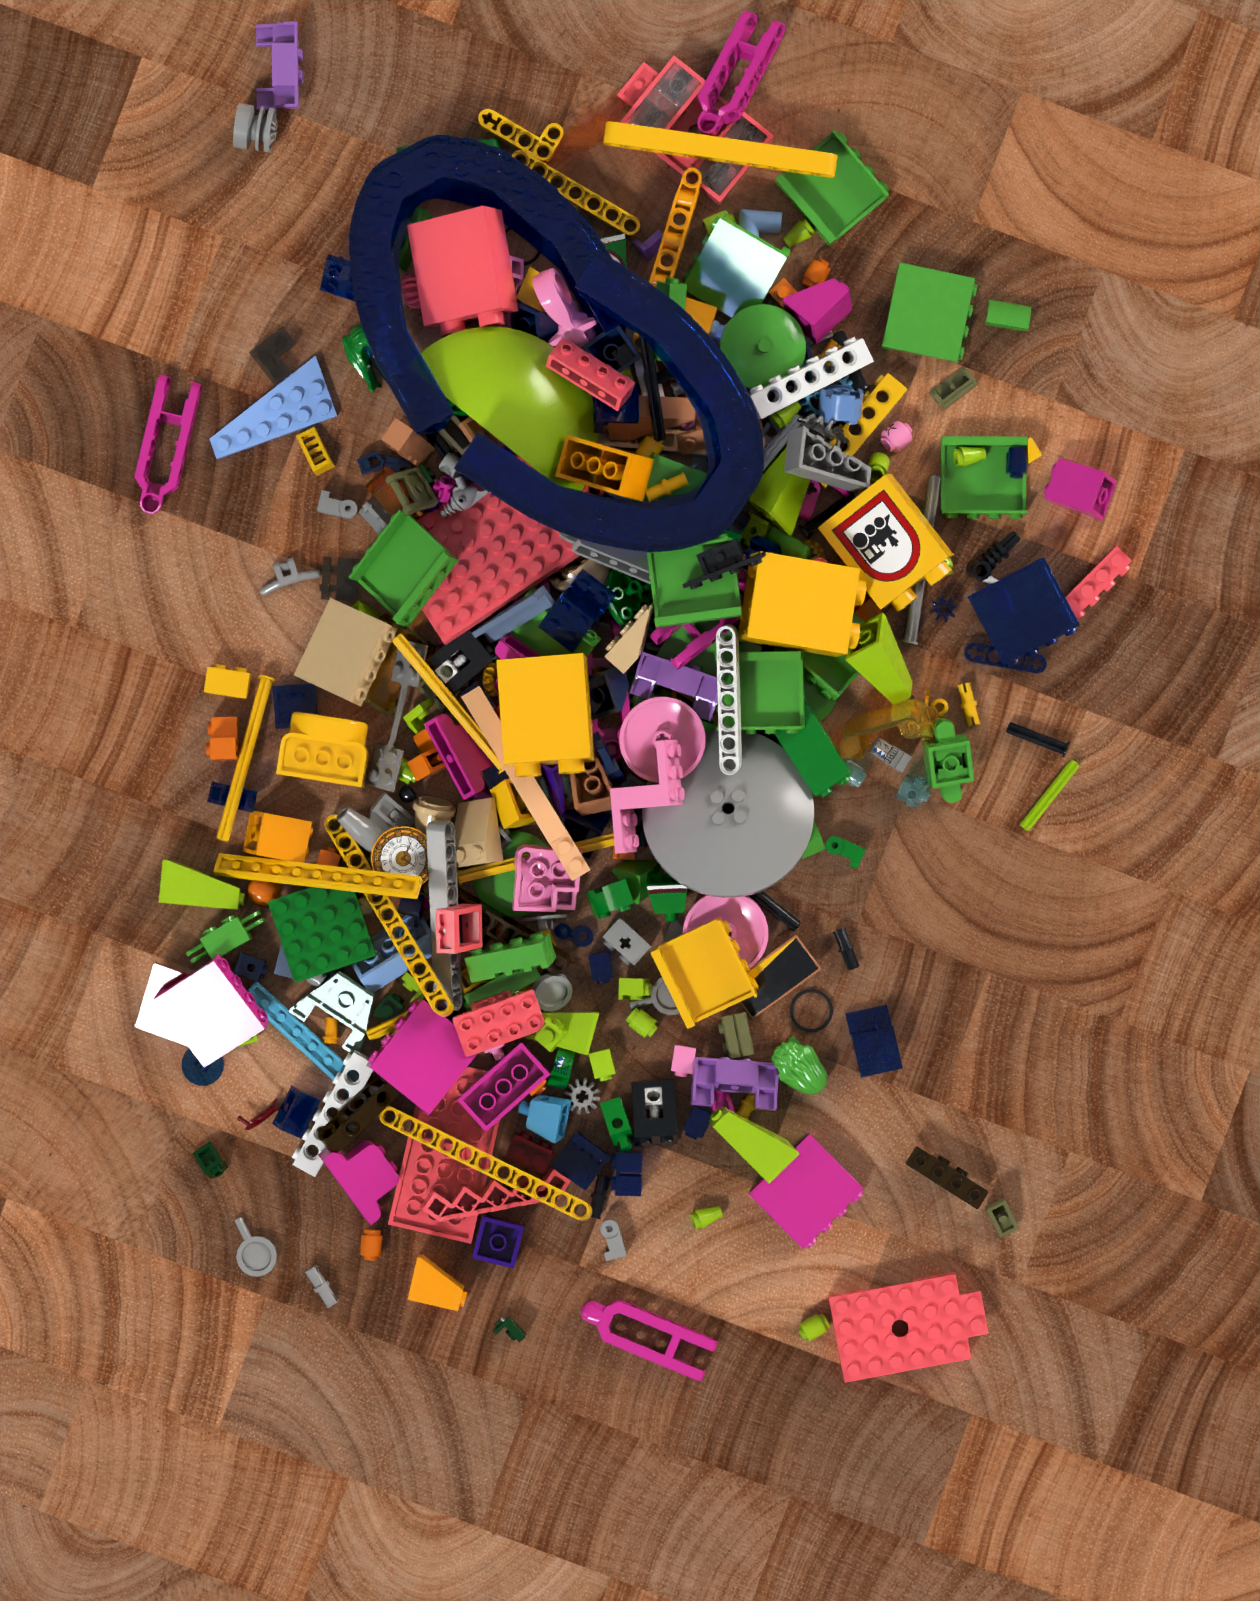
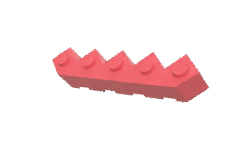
(492, 1198)

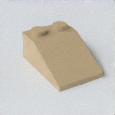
(477, 833)

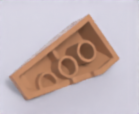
(674, 410)

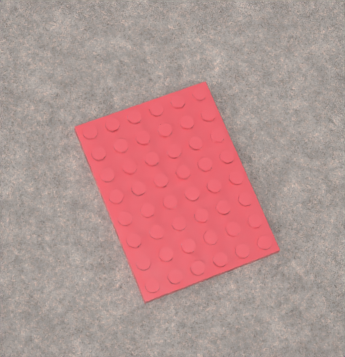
(498, 561)

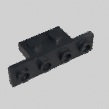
(721, 560)

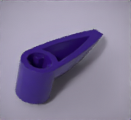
(555, 787)

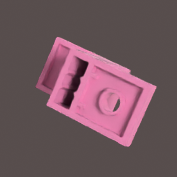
(627, 799)

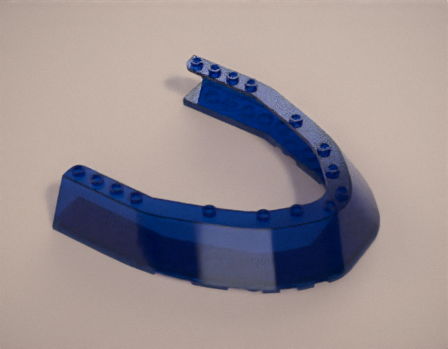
(468, 175)
(715, 392)

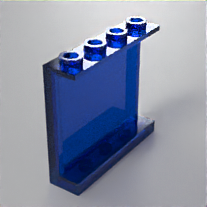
(1024, 612)

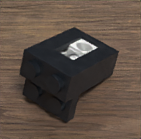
(473, 648)
(654, 1130)

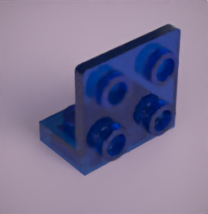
(605, 414)
(581, 1160)

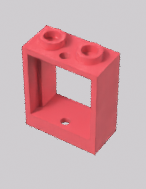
(449, 919)

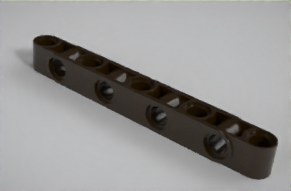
(501, 926)
(360, 1110)

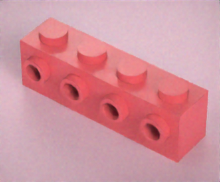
(590, 374)
(1097, 580)

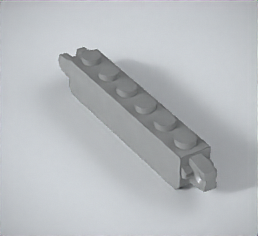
(623, 560)

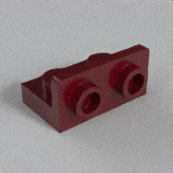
(529, 1152)

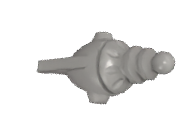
(462, 497)

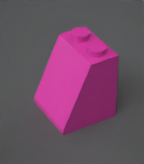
(819, 308)
(1080, 488)

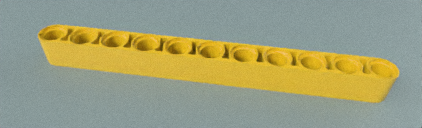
(720, 149)
(393, 924)
(475, 1163)

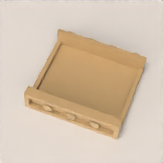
(345, 652)

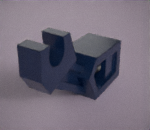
(394, 463)
(610, 765)

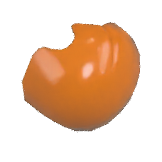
(261, 892)

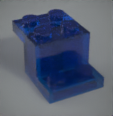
(577, 610)
(873, 1040)

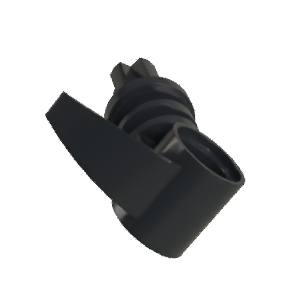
(988, 560)

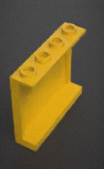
(704, 971)

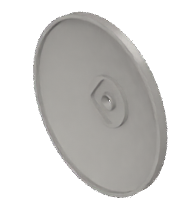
(742, 849)

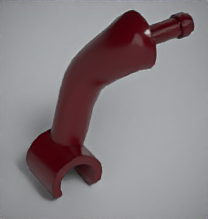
(259, 1118)

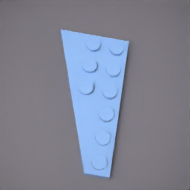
(287, 408)

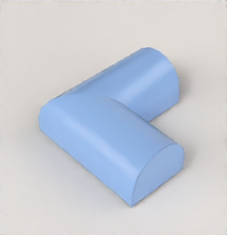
(760, 221)

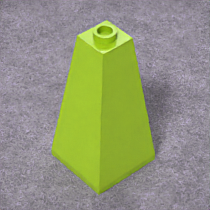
(780, 495)
(880, 660)
(193, 888)
(579, 1027)
(757, 1145)

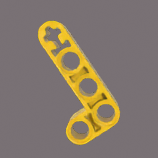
(519, 132)

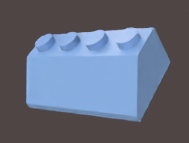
(388, 963)

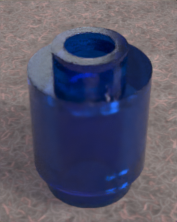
(1016, 462)

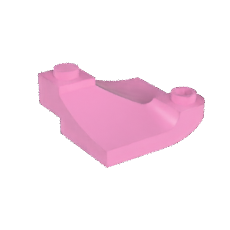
(542, 881)

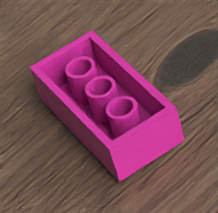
(503, 1086)

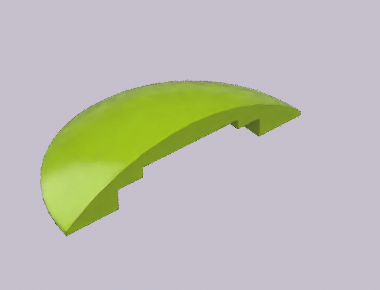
(510, 392)

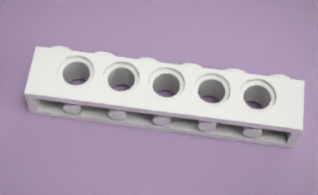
(859, 358)
(357, 1061)

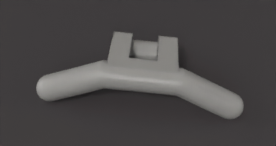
(290, 579)

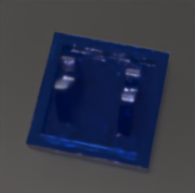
(337, 277)
(293, 699)

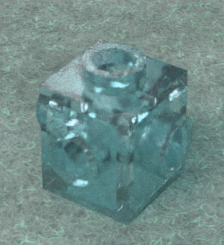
(914, 791)

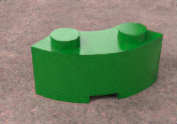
(610, 898)

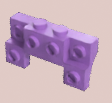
(285, 65)
(685, 680)
(735, 1077)

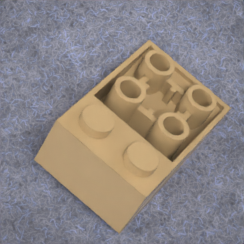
(626, 649)

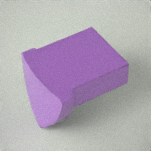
(650, 246)

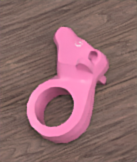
(559, 305)

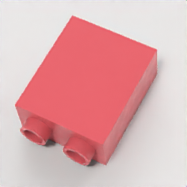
(463, 269)

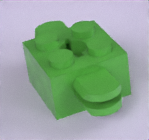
(947, 760)
(227, 937)

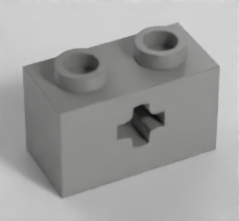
(622, 930)

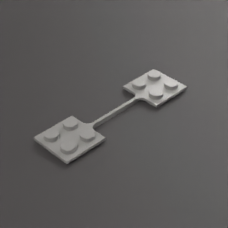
(386, 758)

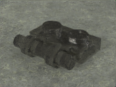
(345, 588)

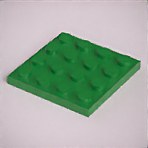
(321, 931)

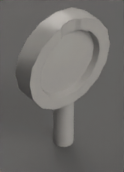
(552, 991)
(660, 998)
(256, 1253)

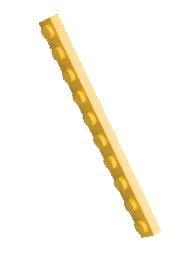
(318, 876)

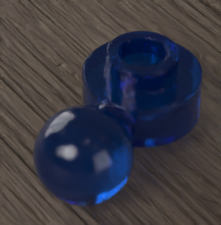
(563, 932)

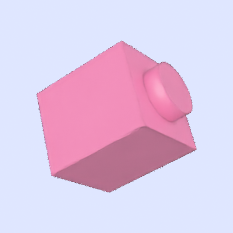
(682, 1060)

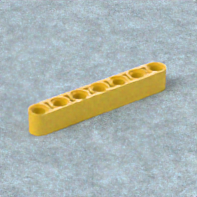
(586, 196)

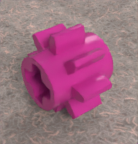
(444, 488)

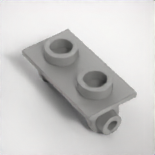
(375, 515)

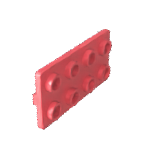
(498, 1021)

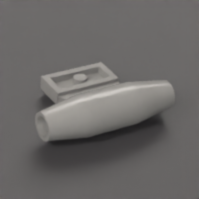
(382, 816)

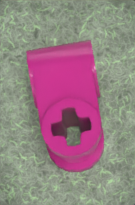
(809, 502)

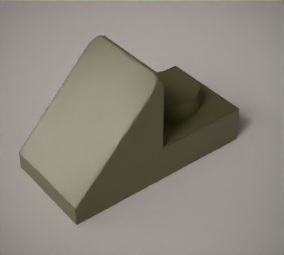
(1002, 1217)

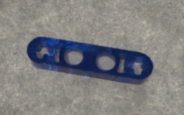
(979, 648)

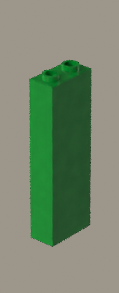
(815, 755)

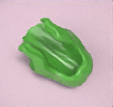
(799, 1067)

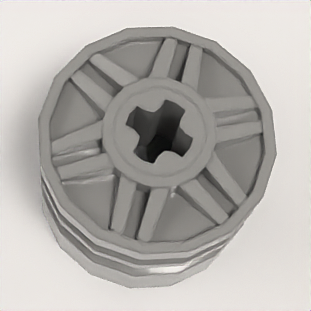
(254, 127)

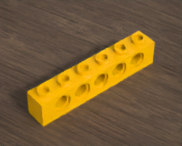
(894, 391)

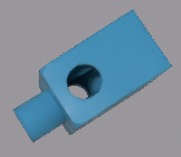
(547, 1116)

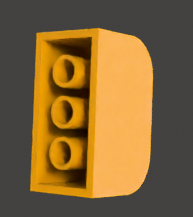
(604, 468)

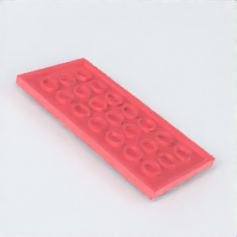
(429, 1169)

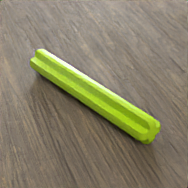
(1049, 795)

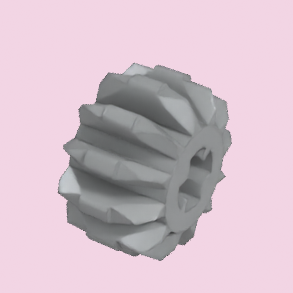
(577, 1090)

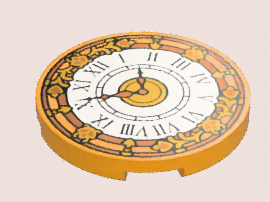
(401, 852)

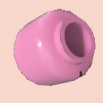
(896, 436)

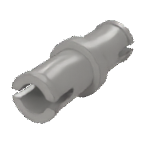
(321, 1286)

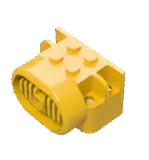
(324, 750)

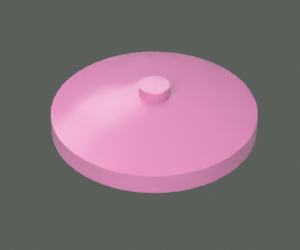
(656, 721)
(744, 918)

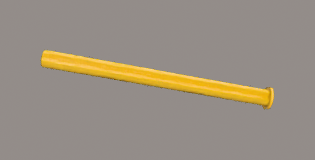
(446, 697)
(244, 757)
(508, 864)

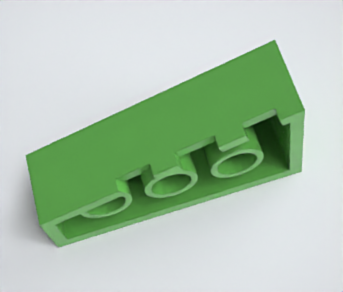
(510, 957)

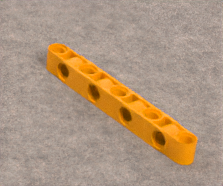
(675, 235)

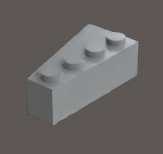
(817, 460)

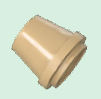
(431, 809)

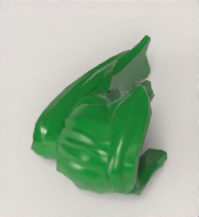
(359, 357)

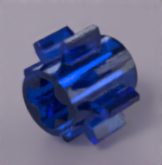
(949, 608)

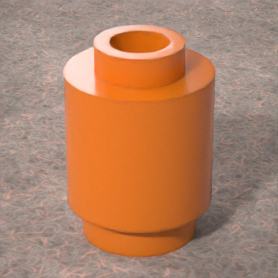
(816, 272)
(371, 1244)

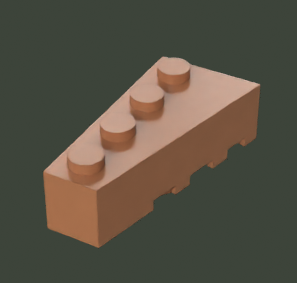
(405, 442)
(591, 788)

